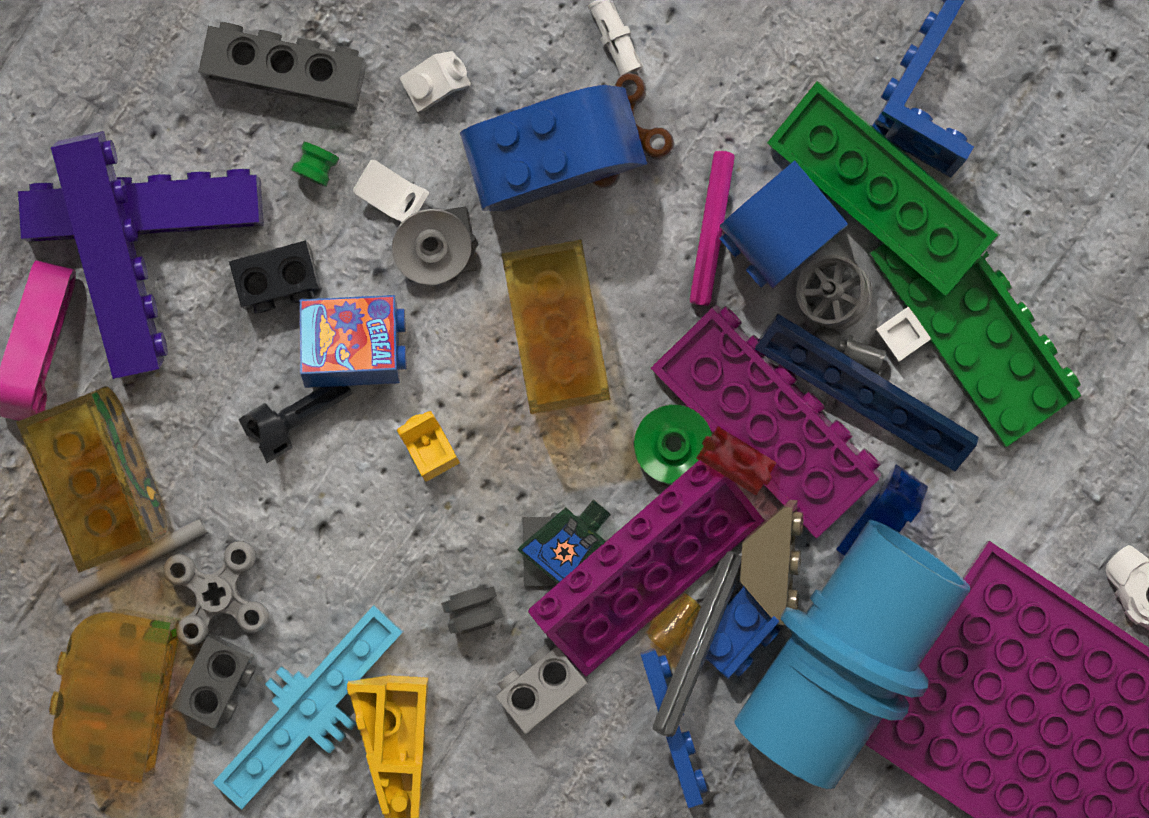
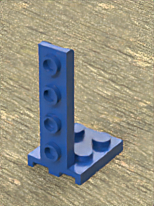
(913, 128)

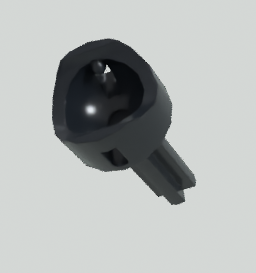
(274, 428)

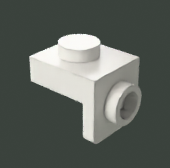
(435, 79)

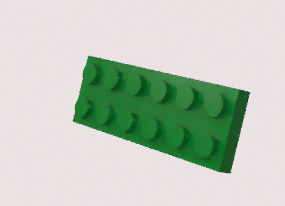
(883, 189)

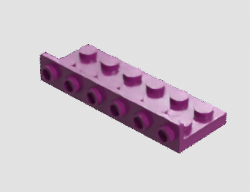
(757, 402)
(645, 566)

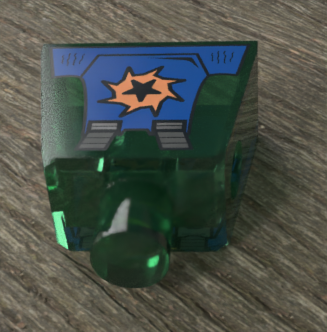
(566, 541)

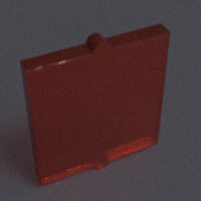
(736, 460)

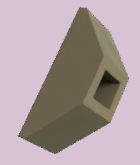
(771, 560)

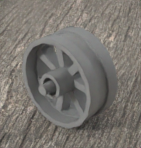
(834, 292)

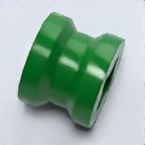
(315, 164)

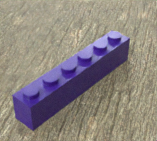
(155, 205)
(108, 254)

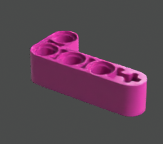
(34, 340)

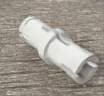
(615, 36)

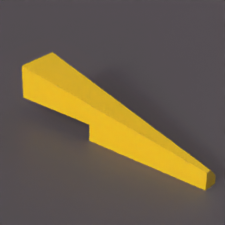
(392, 727)

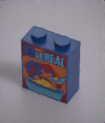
(351, 341)

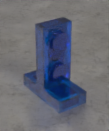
(893, 505)

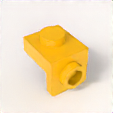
(428, 445)

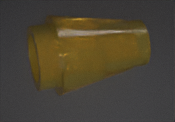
(673, 623)

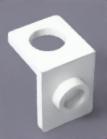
(389, 191)

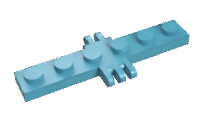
(308, 707)

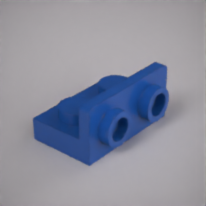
(739, 633)

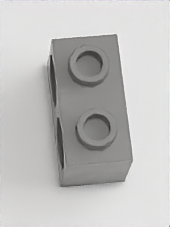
(547, 695)

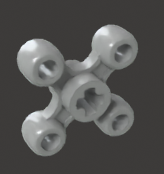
(201, 583)

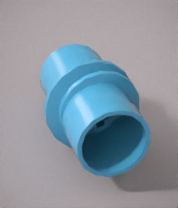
(852, 656)

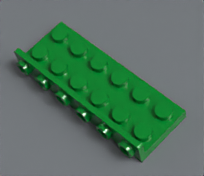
(987, 344)

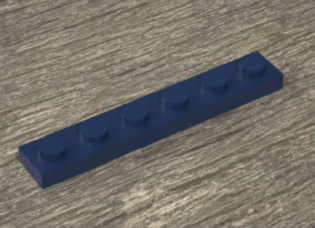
(866, 392)

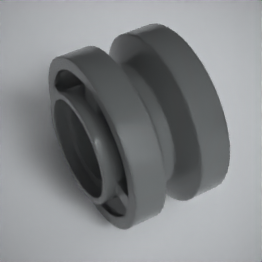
(472, 610)

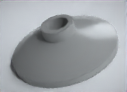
(434, 263)

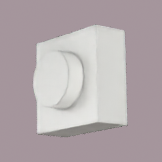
(902, 334)

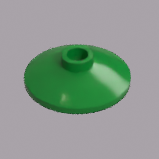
(652, 438)

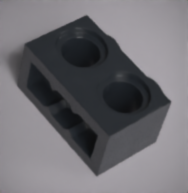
(274, 267)

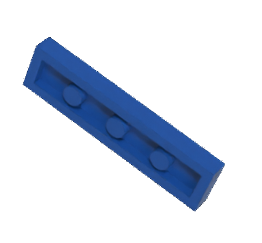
(681, 743)

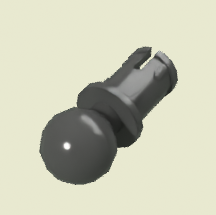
(859, 352)

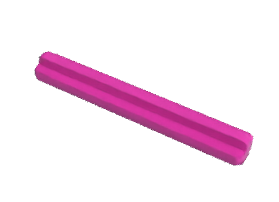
(710, 231)

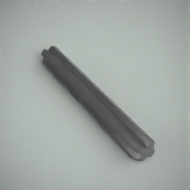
(698, 645)

